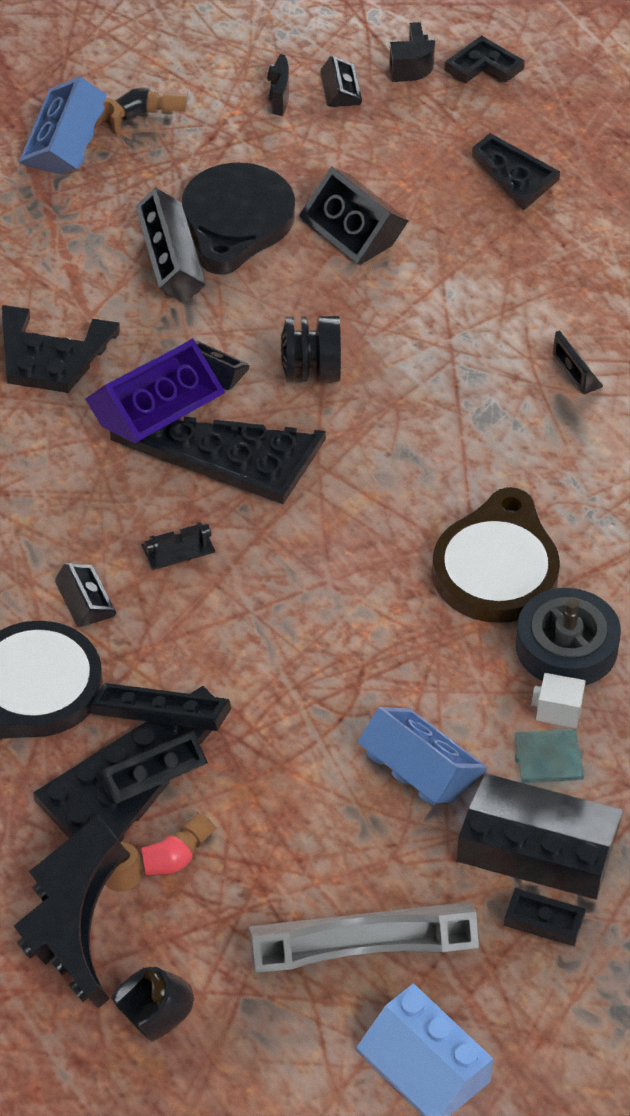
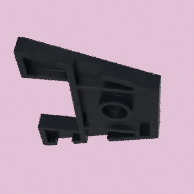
(50, 360)

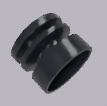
(312, 349)

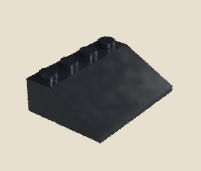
(539, 836)

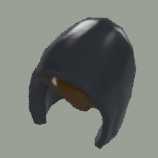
(154, 1001)

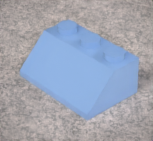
(425, 1054)

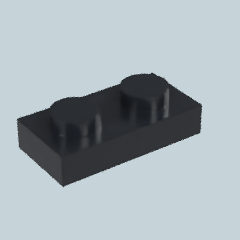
(544, 917)

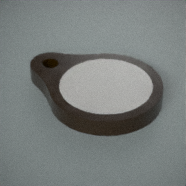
(495, 559)

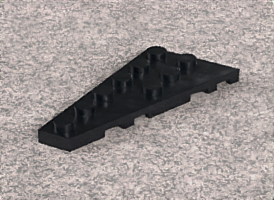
(235, 453)

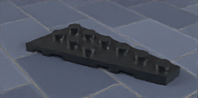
(78, 797)

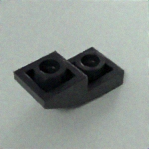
(279, 91)

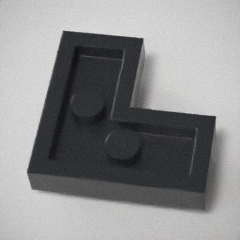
(487, 56)

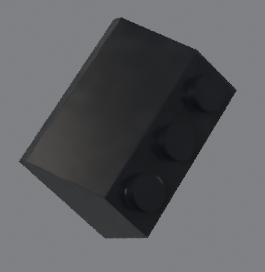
(352, 216)

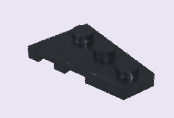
(515, 170)

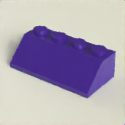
(156, 393)

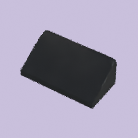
(340, 83)
(575, 365)
(225, 367)
(84, 594)

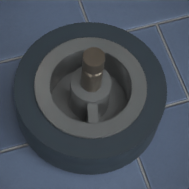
(568, 635)

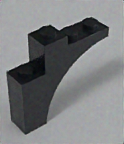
(70, 887)

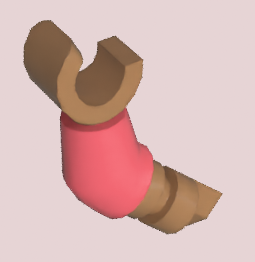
(163, 857)

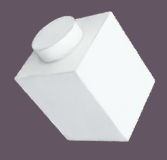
(559, 700)

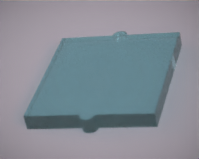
(549, 756)

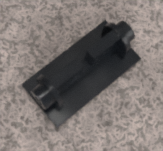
(173, 549)

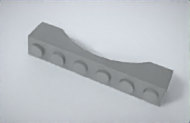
(315, 940)

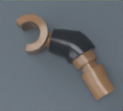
(140, 102)

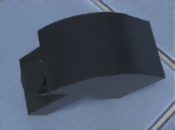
(412, 58)

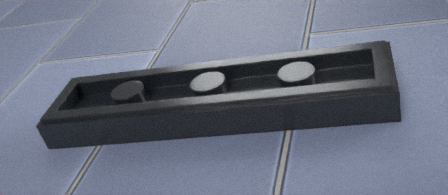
(161, 706)

